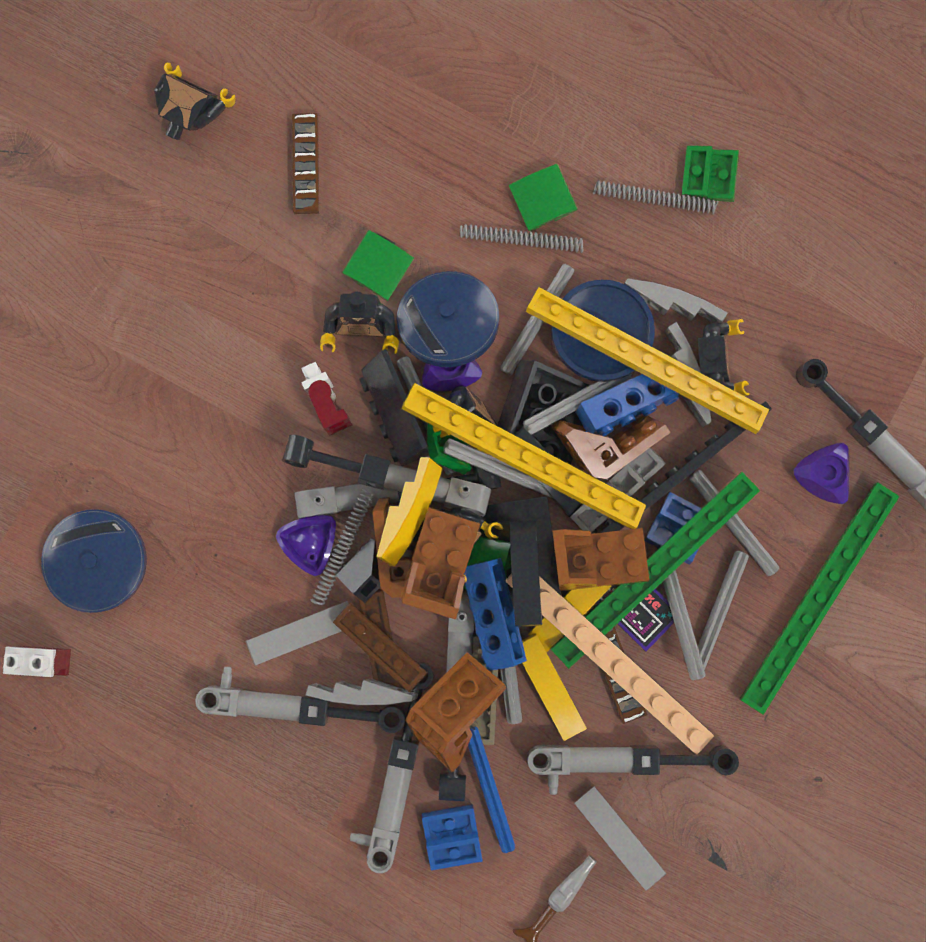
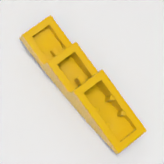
(406, 519)
(581, 600)
(551, 689)

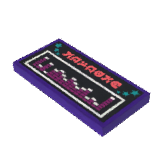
(647, 620)

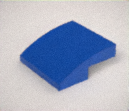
(670, 518)
(451, 837)

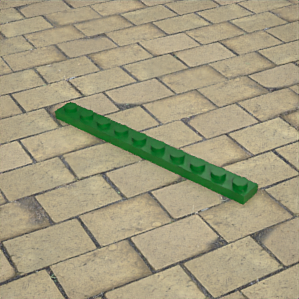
(664, 561)
(819, 598)

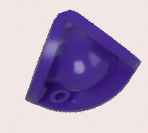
(448, 378)
(826, 473)
(308, 542)

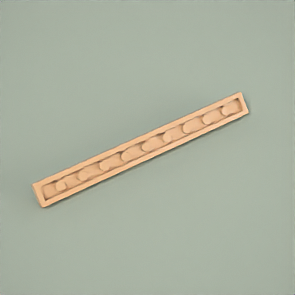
(621, 668)

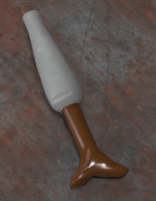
(558, 900)

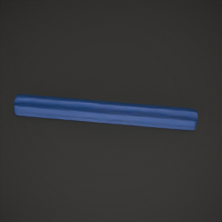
(490, 792)

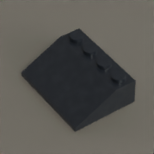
(531, 392)
(388, 399)
(527, 510)

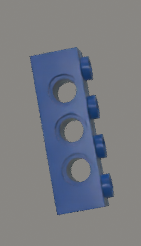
(596, 421)
(498, 601)

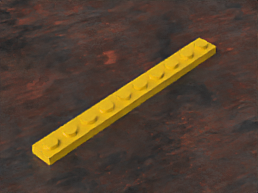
(647, 360)
(523, 456)

